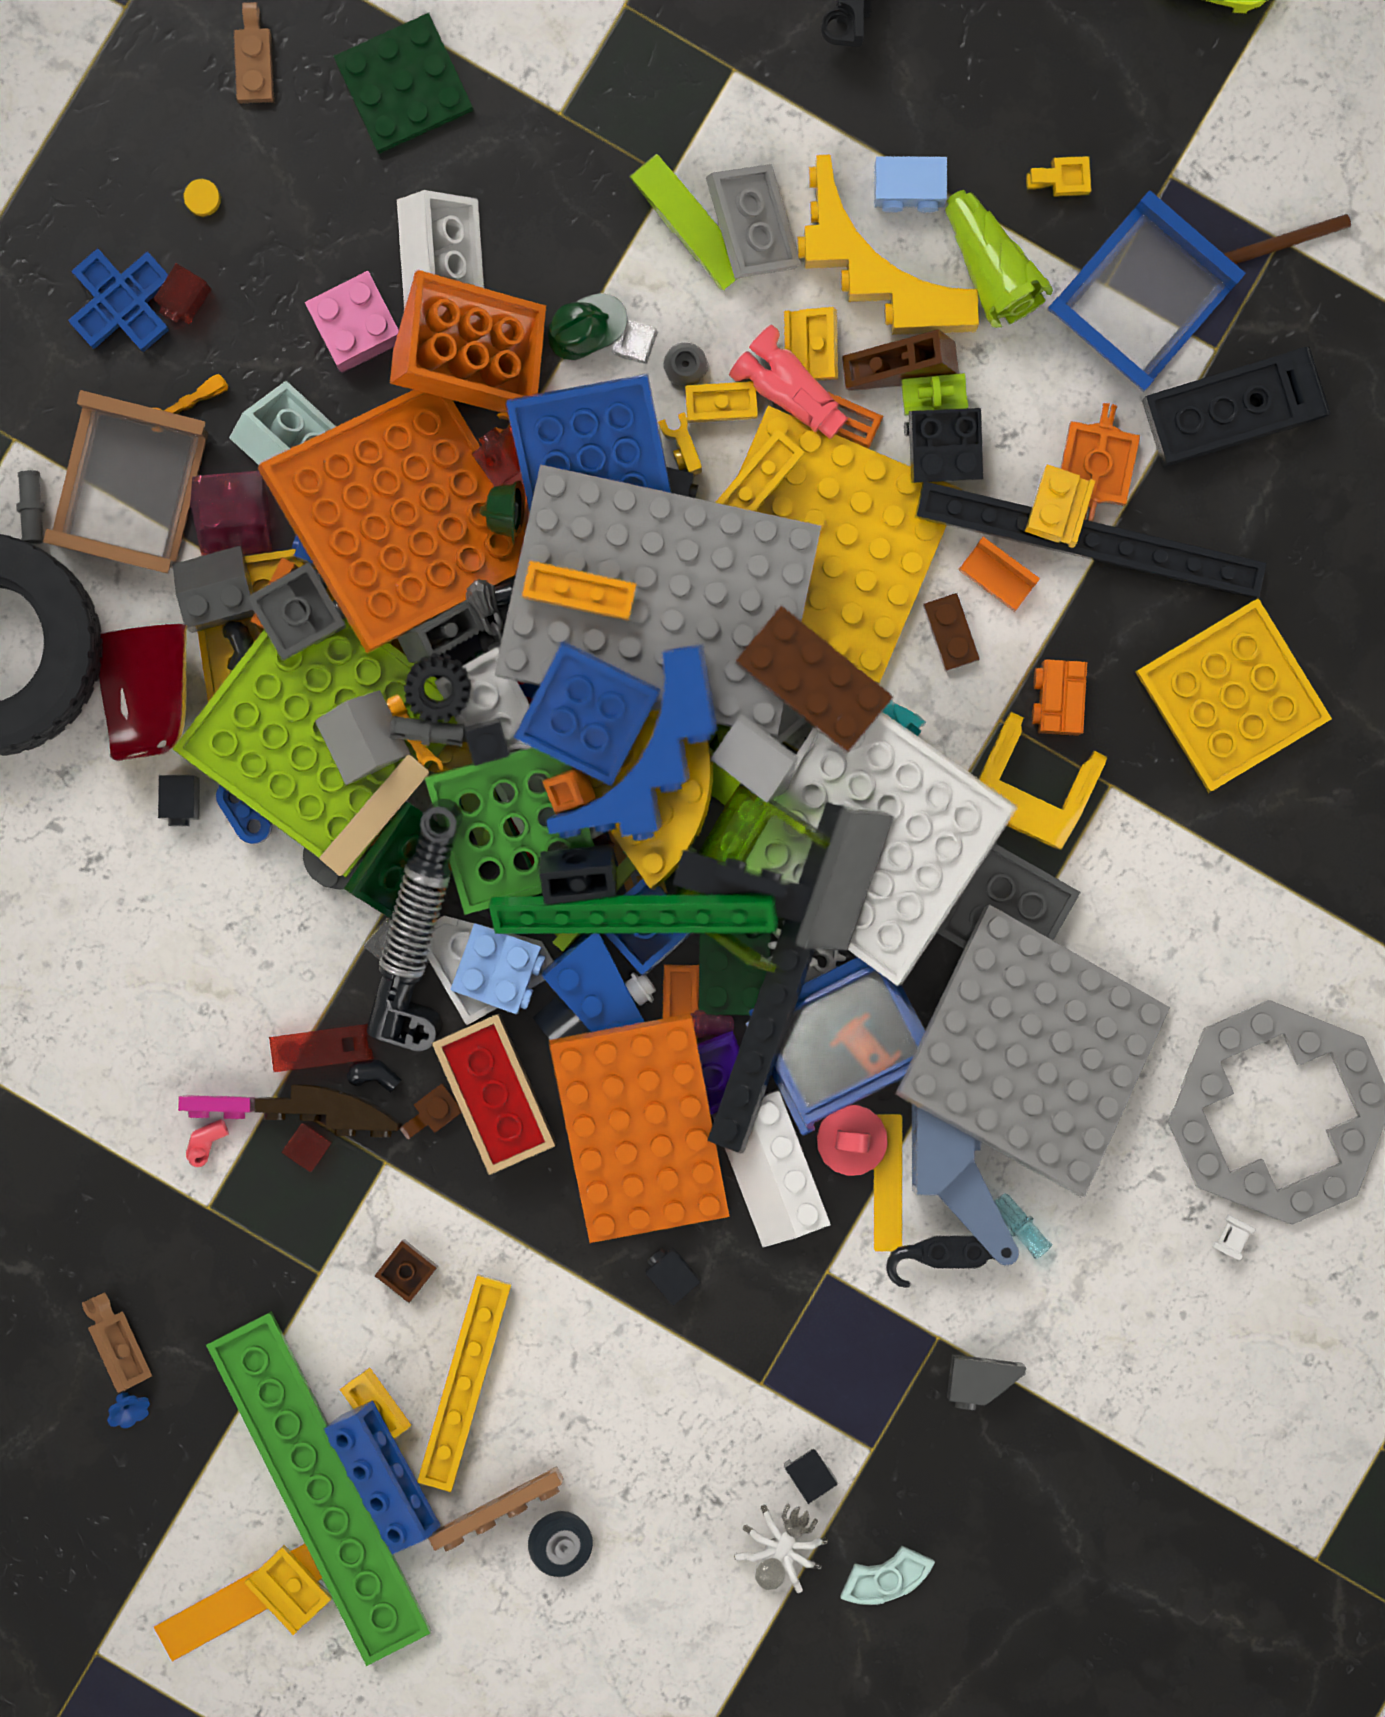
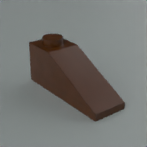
(907, 358)

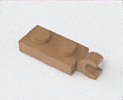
(253, 58)
(116, 1344)

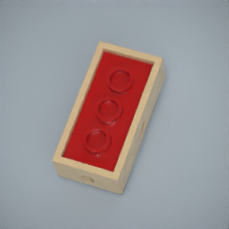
(494, 1094)

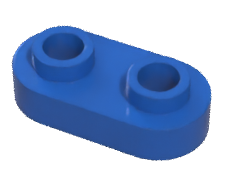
(240, 816)

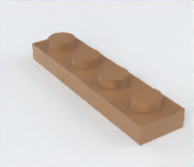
(483, 1517)

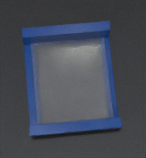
(1146, 290)
(844, 1042)

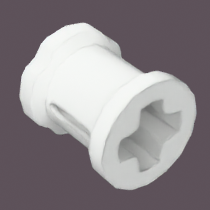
(1234, 1237)

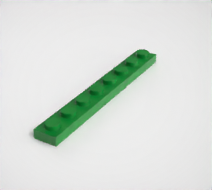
(636, 914)

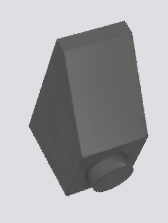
(980, 1380)

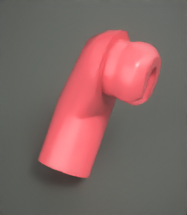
(201, 1142)

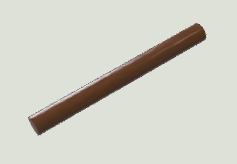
(1289, 239)

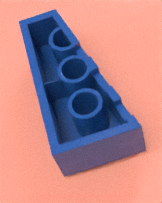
(592, 985)

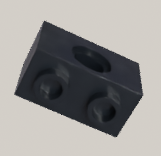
(578, 874)

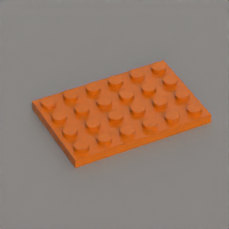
(639, 1128)

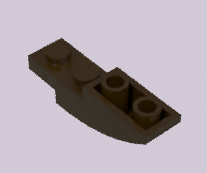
(342, 1110)

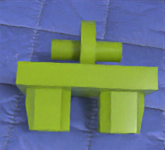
(934, 393)

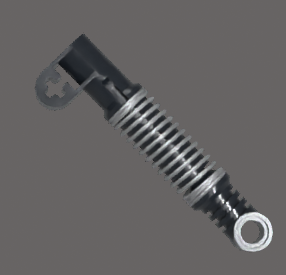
(403, 962)

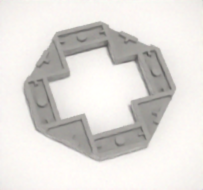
(1351, 1140)

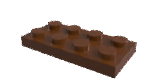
(814, 679)

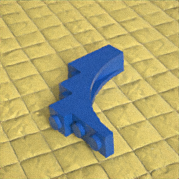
(684, 713)

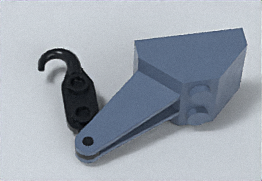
(946, 1168)

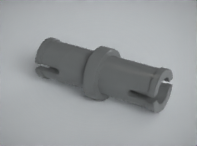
(30, 506)
(426, 731)

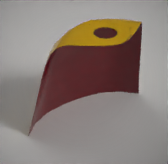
(152, 672)

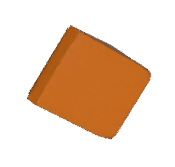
(569, 790)

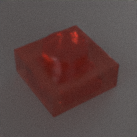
(306, 1147)

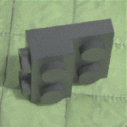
(297, 611)

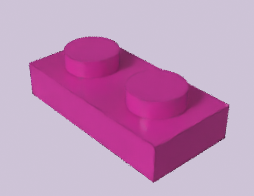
(201, 1106)

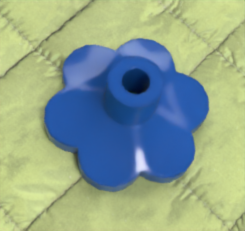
(127, 1410)

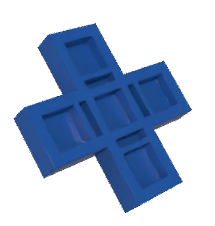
(119, 300)

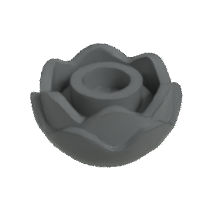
(685, 375)

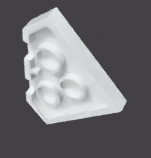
(446, 954)

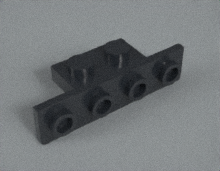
(733, 878)

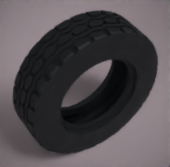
(69, 651)

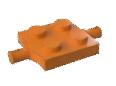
(1103, 455)

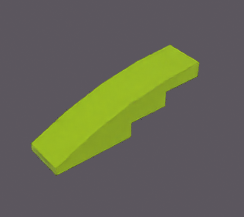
(685, 218)

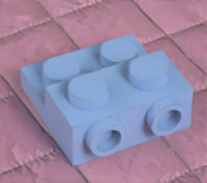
(498, 969)

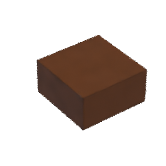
(406, 1270)

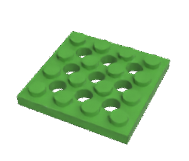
(501, 848)

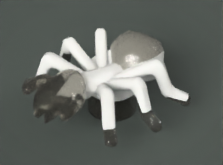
(779, 1550)

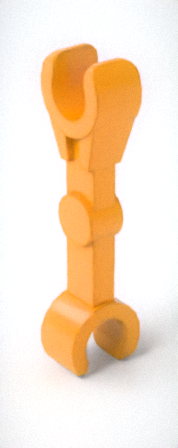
(210, 388)
(423, 754)

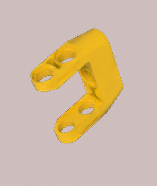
(1032, 814)

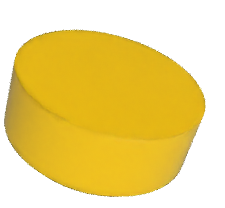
(202, 197)

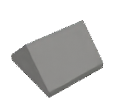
(360, 737)
(756, 759)

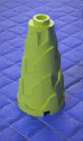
(998, 267)

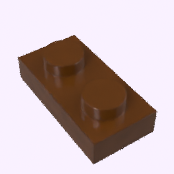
(951, 632)

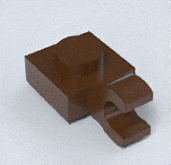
(434, 1110)

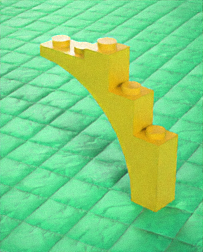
(834, 243)

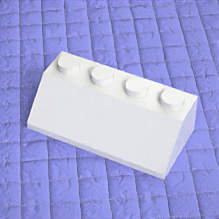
(439, 237)
(777, 1177)

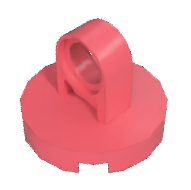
(852, 1140)

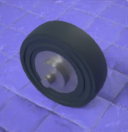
(560, 1544)

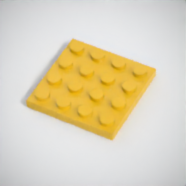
(1233, 695)

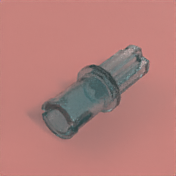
(1022, 1226)

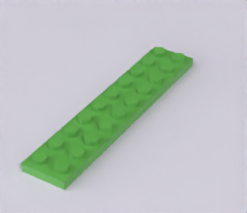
(317, 1490)

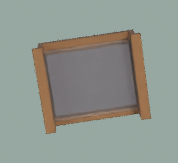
(128, 483)

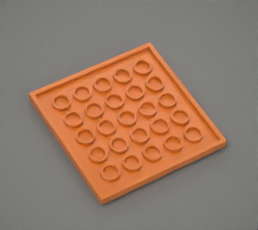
(394, 514)

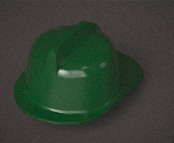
(587, 326)
(505, 509)

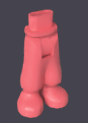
(788, 384)

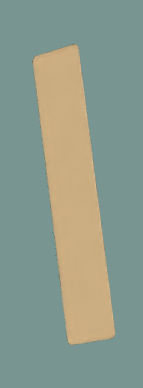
(374, 815)

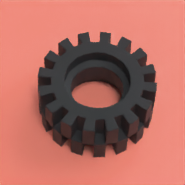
(422, 703)

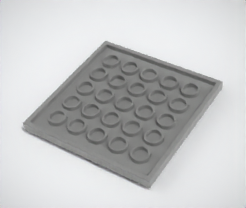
(1033, 1051)

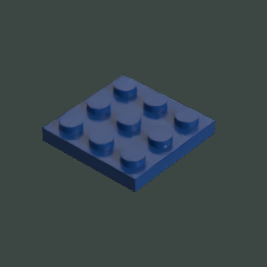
(587, 713)

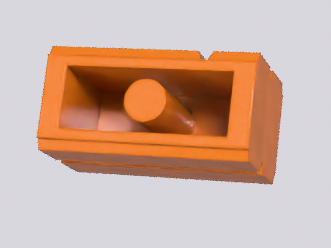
(1061, 697)

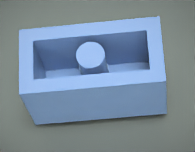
(910, 183)

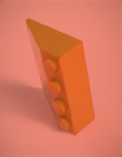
(468, 343)

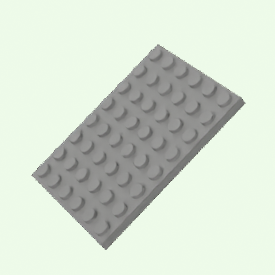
(698, 576)

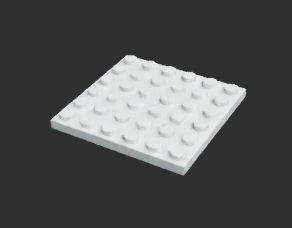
(933, 846)

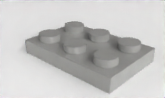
(753, 221)

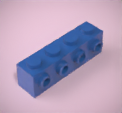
(382, 1477)

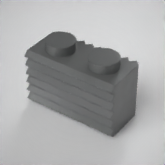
(441, 632)

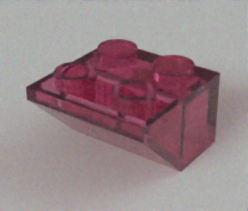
(231, 512)

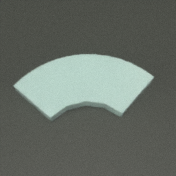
(888, 1580)

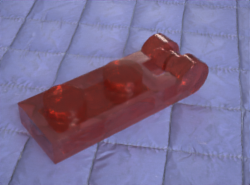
(318, 1048)

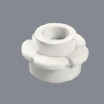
(640, 988)

